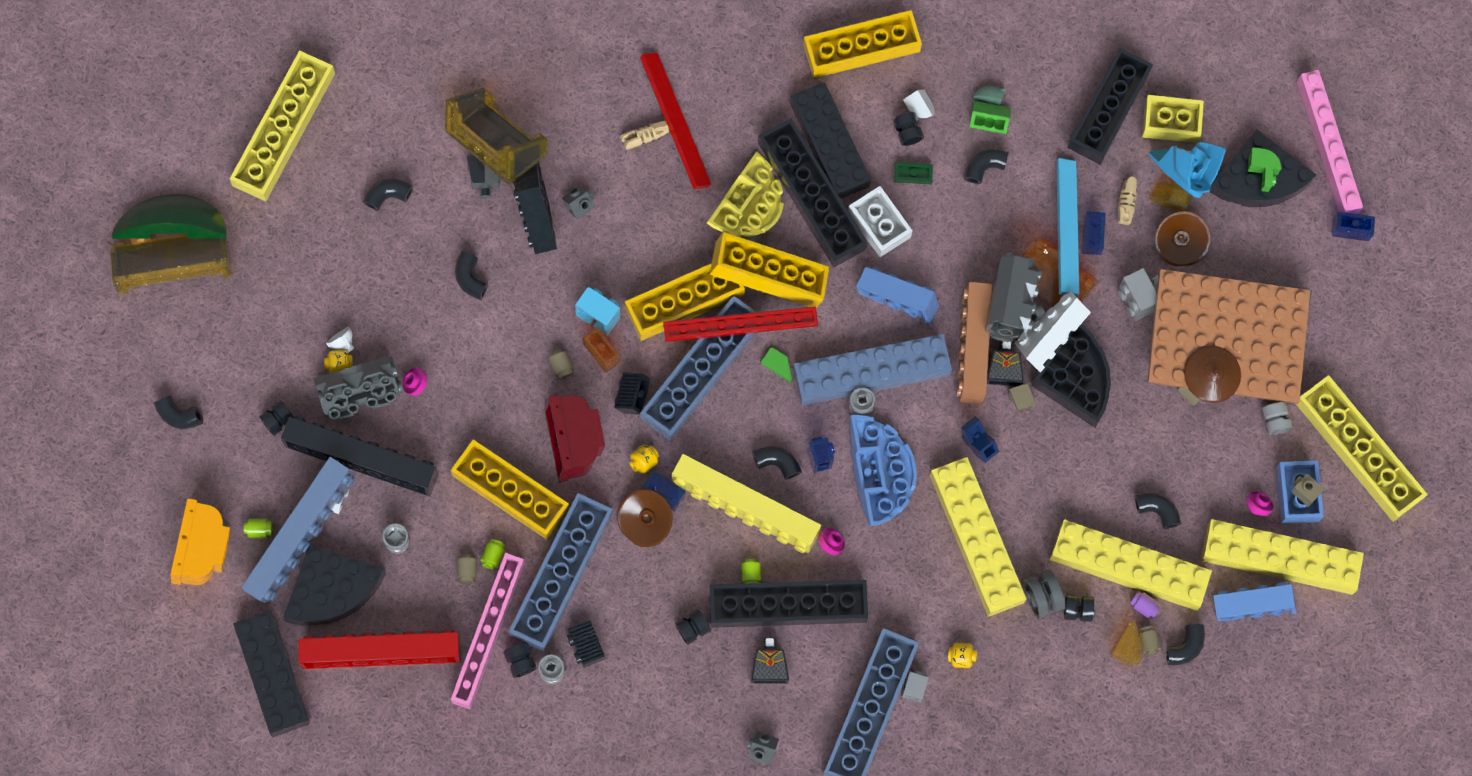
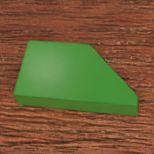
(777, 363)

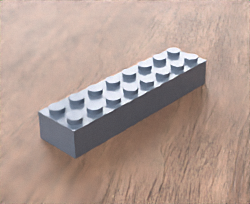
(872, 369)
(695, 377)
(299, 531)
(560, 572)
(872, 705)

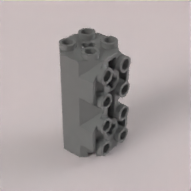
(1012, 298)
(365, 384)

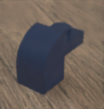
(978, 440)

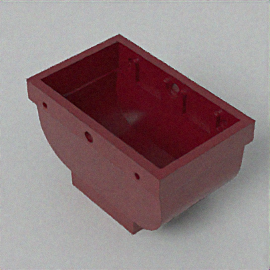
(577, 435)

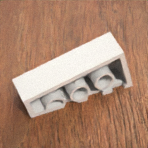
(1053, 330)

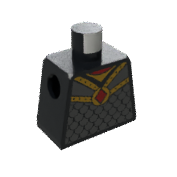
(1005, 367)
(770, 665)

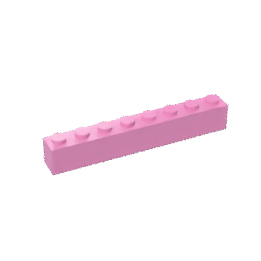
(1329, 142)
(487, 631)

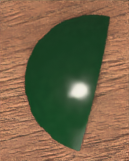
(171, 216)

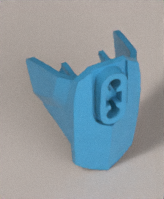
(1191, 169)

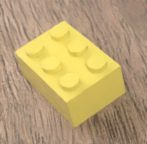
(1172, 119)

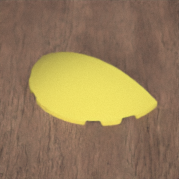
(751, 202)

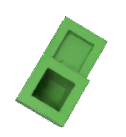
(1264, 162)

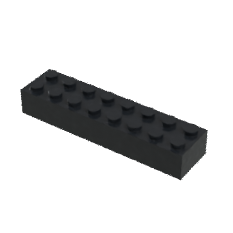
(812, 193)
(360, 456)
(788, 603)

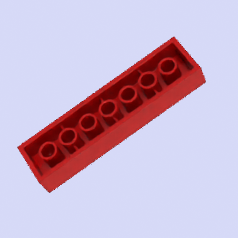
(379, 650)

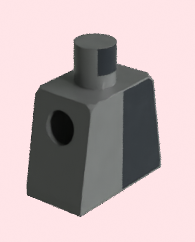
(482, 177)

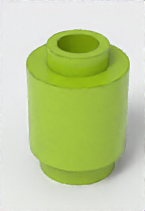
(258, 528)
(492, 554)
(751, 571)

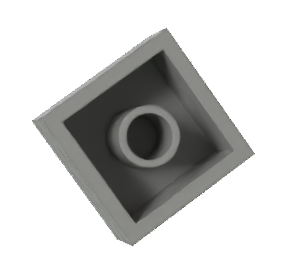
(1138, 294)

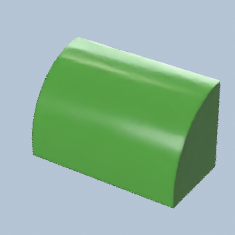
(990, 117)

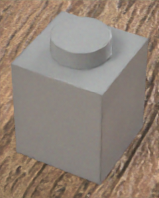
(915, 686)

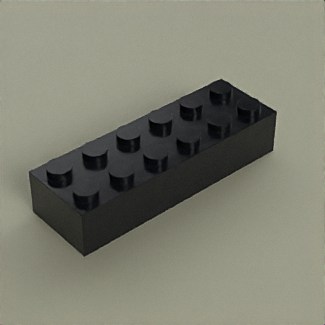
(1110, 106)
(830, 140)
(271, 673)

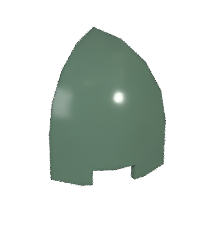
(989, 94)

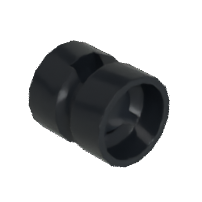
(908, 129)
(276, 418)
(1086, 608)
(692, 627)
(519, 660)

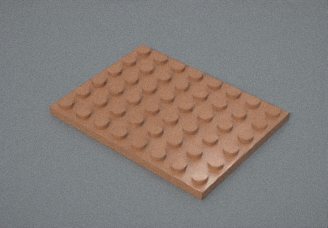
(1251, 320)

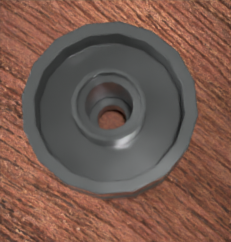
(1044, 594)

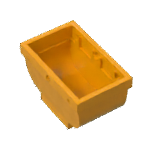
(200, 545)

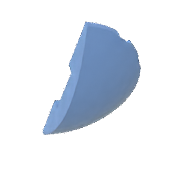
(882, 469)

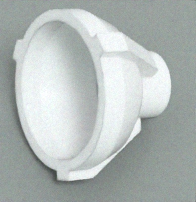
(342, 340)

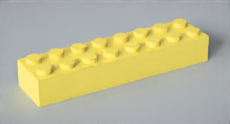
(282, 126)
(1361, 448)
(746, 504)
(977, 537)
(1282, 557)
(1130, 565)

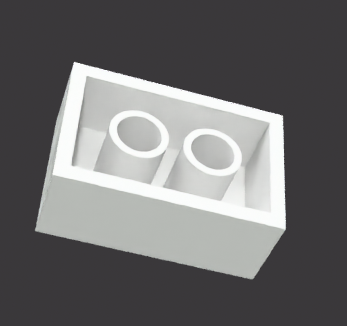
(880, 221)

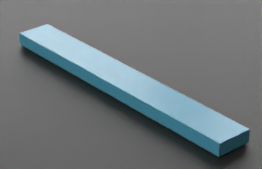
(1067, 227)

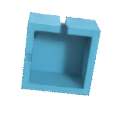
(595, 306)

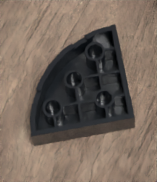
(1244, 187)
(535, 210)
(1077, 376)
(330, 588)

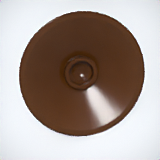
(1182, 238)
(1212, 374)
(645, 518)

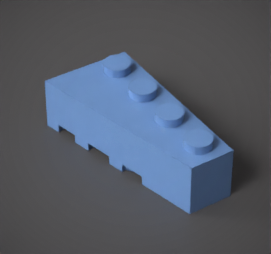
(898, 294)
(1255, 602)

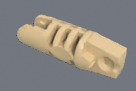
(644, 134)
(1127, 201)

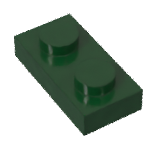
(913, 173)

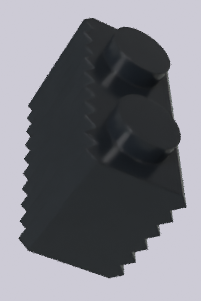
(632, 393)
(586, 644)

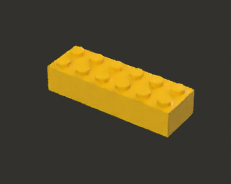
(862, 44)
(769, 270)
(680, 300)
(510, 489)

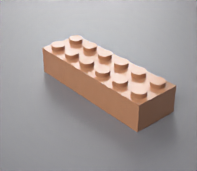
(975, 343)

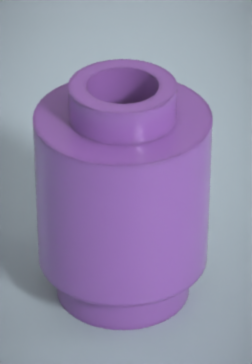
(1145, 604)

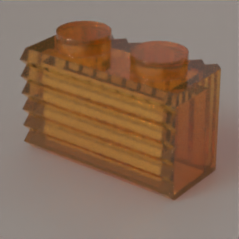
(601, 350)

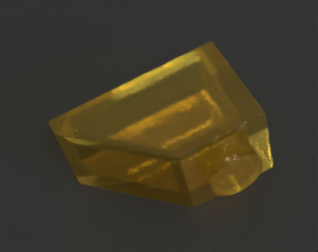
(1170, 196)
(1129, 647)

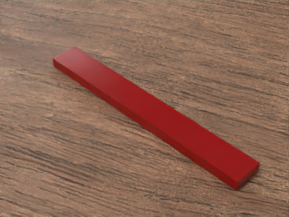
(675, 120)
(740, 324)

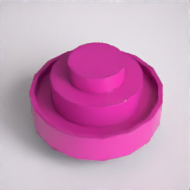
(415, 381)
(1259, 503)
(831, 541)

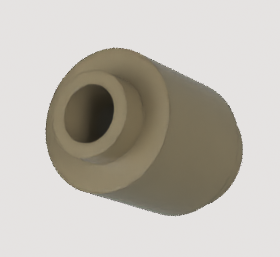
(561, 364)
(466, 569)
(1149, 640)

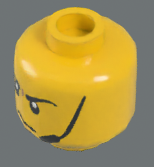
(338, 361)
(644, 458)
(962, 655)

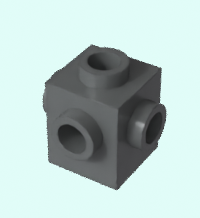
(578, 201)
(762, 747)

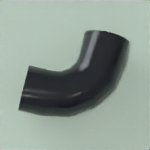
(983, 161)
(386, 189)
(465, 276)
(178, 418)
(779, 457)
(1161, 506)
(1190, 648)

